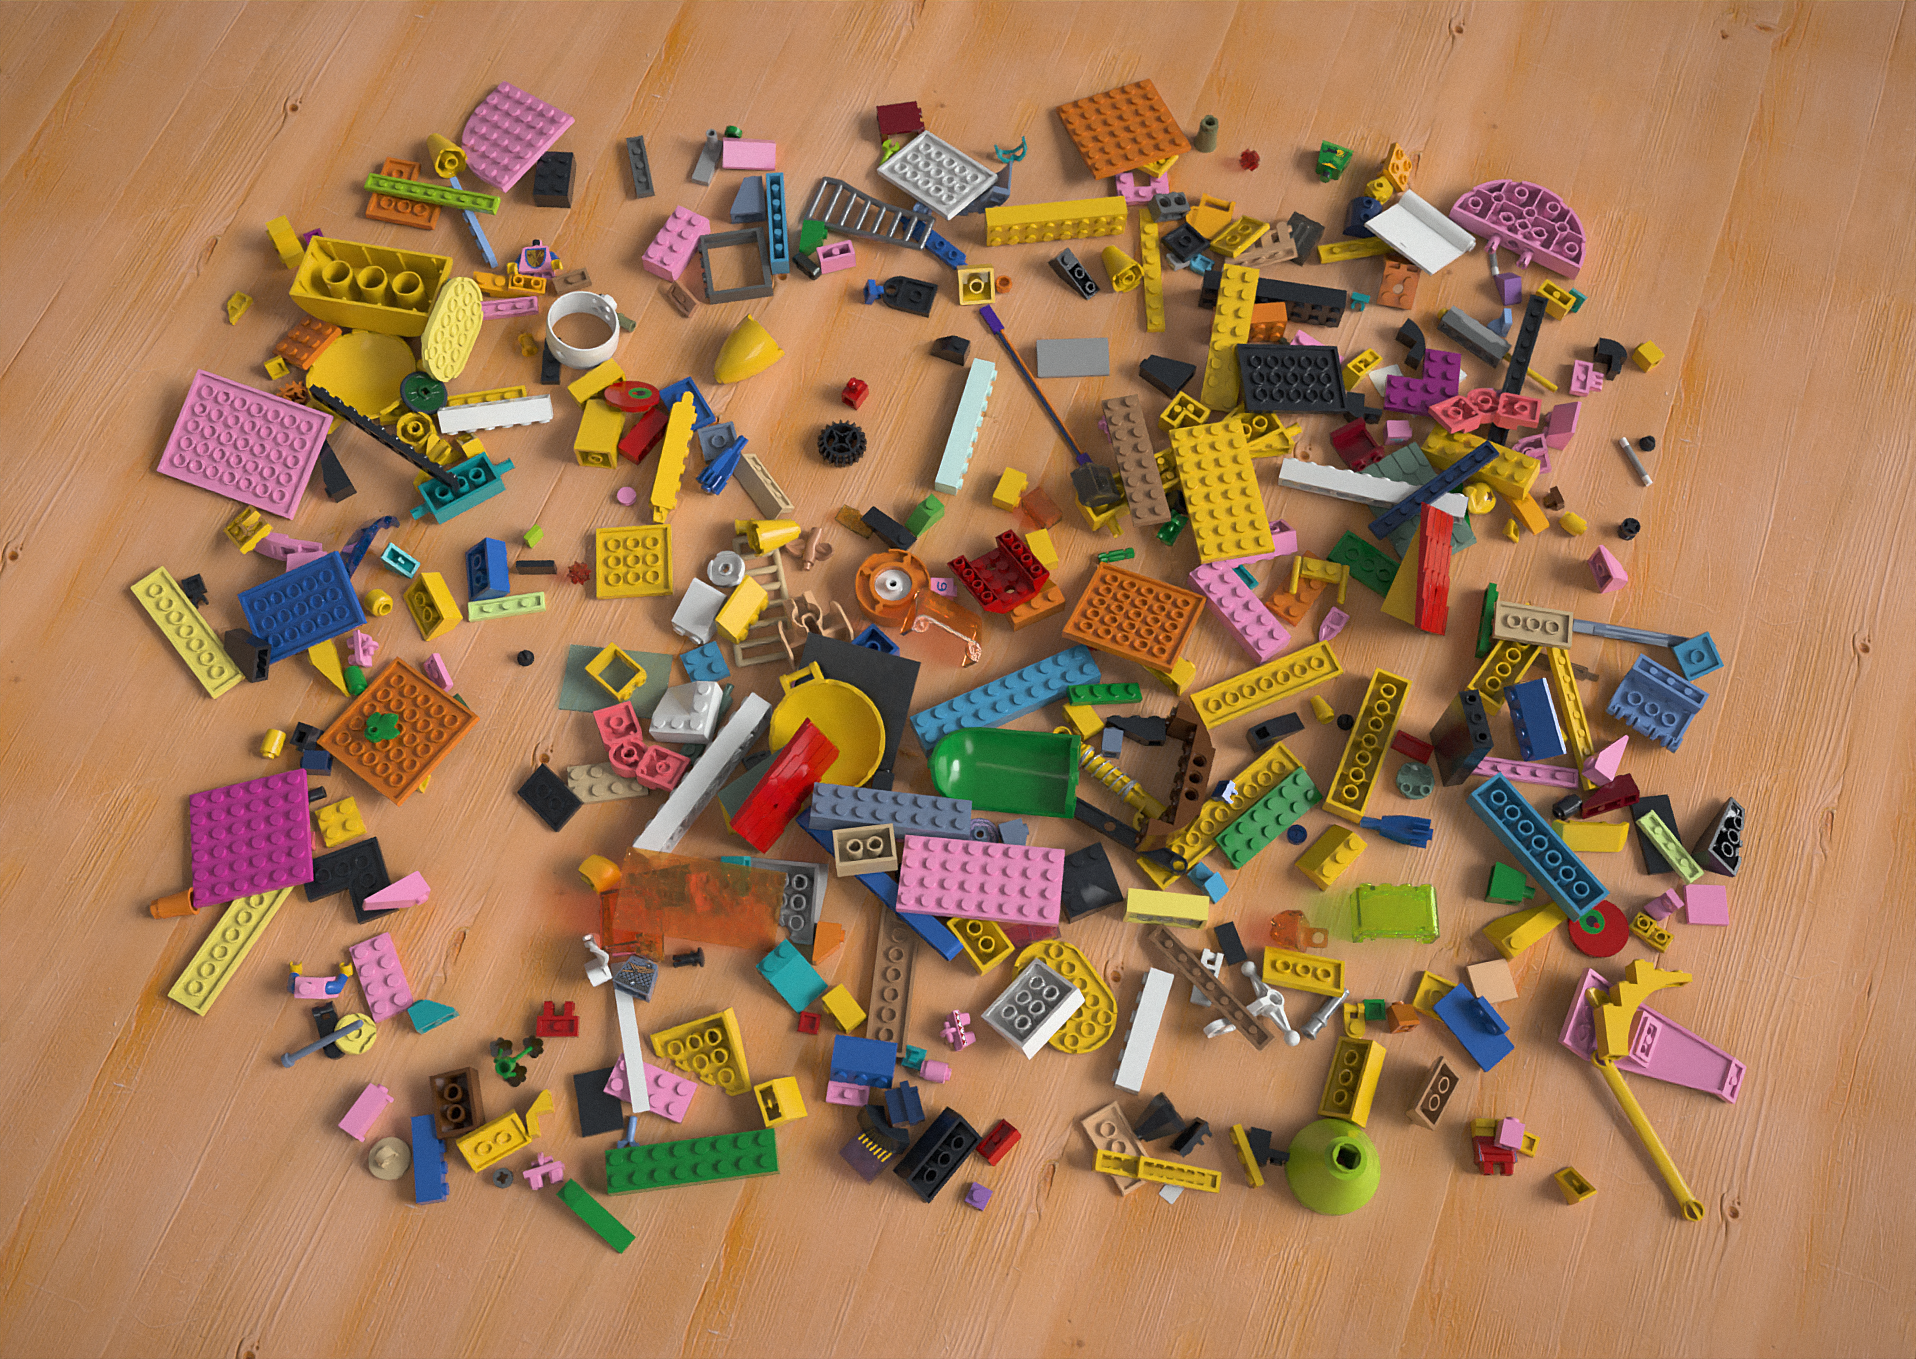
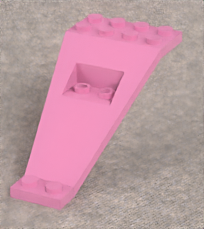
(1655, 1046)

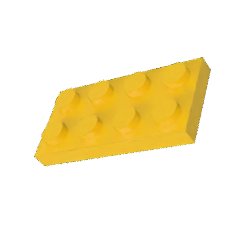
(1303, 971)

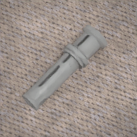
(1319, 1019)

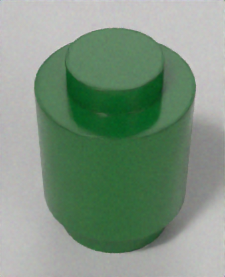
(355, 680)

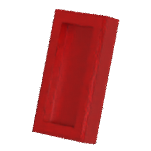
(1412, 747)

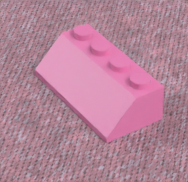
(1284, 541)

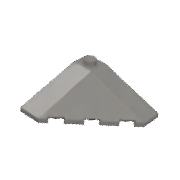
(801, 897)

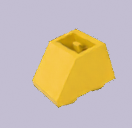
(780, 1102)

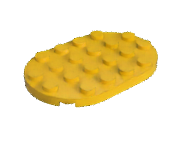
(1096, 1017)

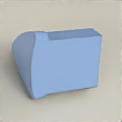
(1501, 325)

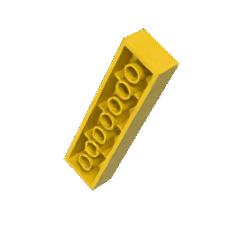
(1055, 221)
(1367, 745)

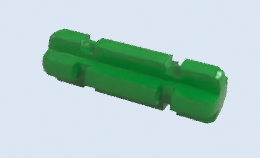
(1116, 555)

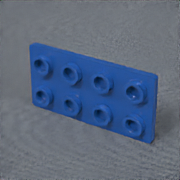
(1475, 1026)

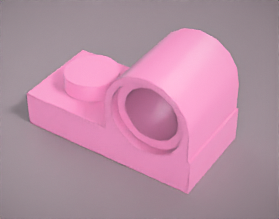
(1664, 905)

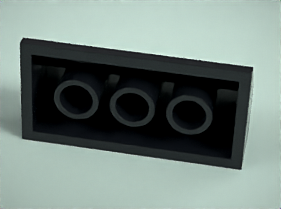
(938, 1154)

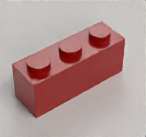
(643, 436)

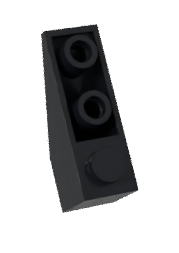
(1073, 273)
(1144, 731)
(1273, 731)

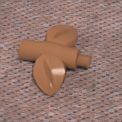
(810, 549)

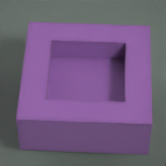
(978, 1196)

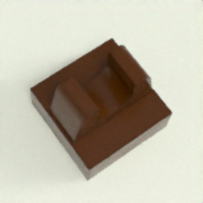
(1554, 499)

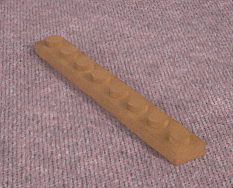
(1212, 988)

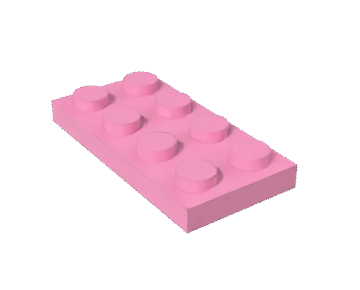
(382, 977)
(666, 1092)

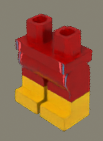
(1485, 1153)

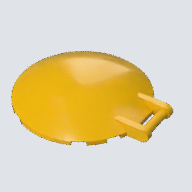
(362, 372)
(841, 714)

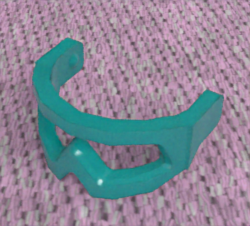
(1013, 157)

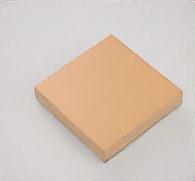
(1492, 981)

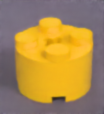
(415, 430)

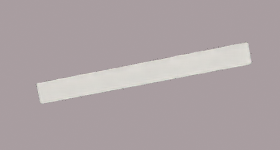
(631, 1047)

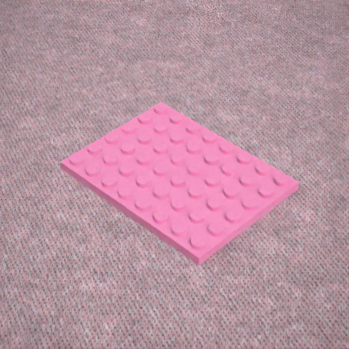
(245, 444)

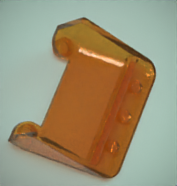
(949, 616)

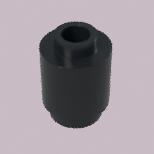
(1567, 807)

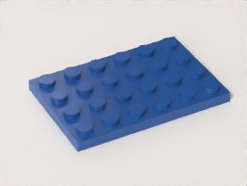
(303, 607)

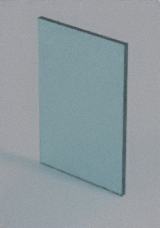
(585, 695)

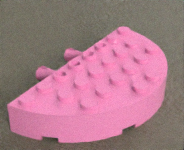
(1526, 222)

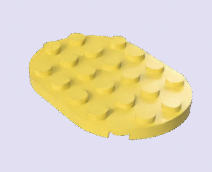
(452, 329)

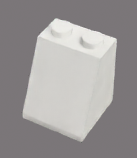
(698, 612)

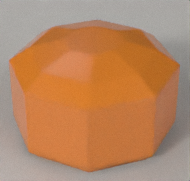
(1003, 284)

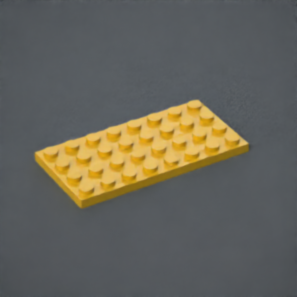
(1221, 491)

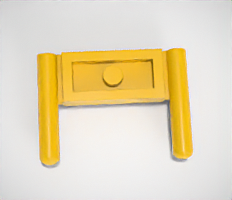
(1321, 571)

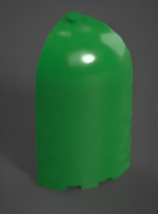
(1009, 770)

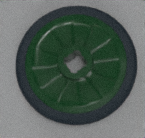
(415, 400)

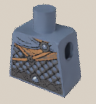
(637, 978)

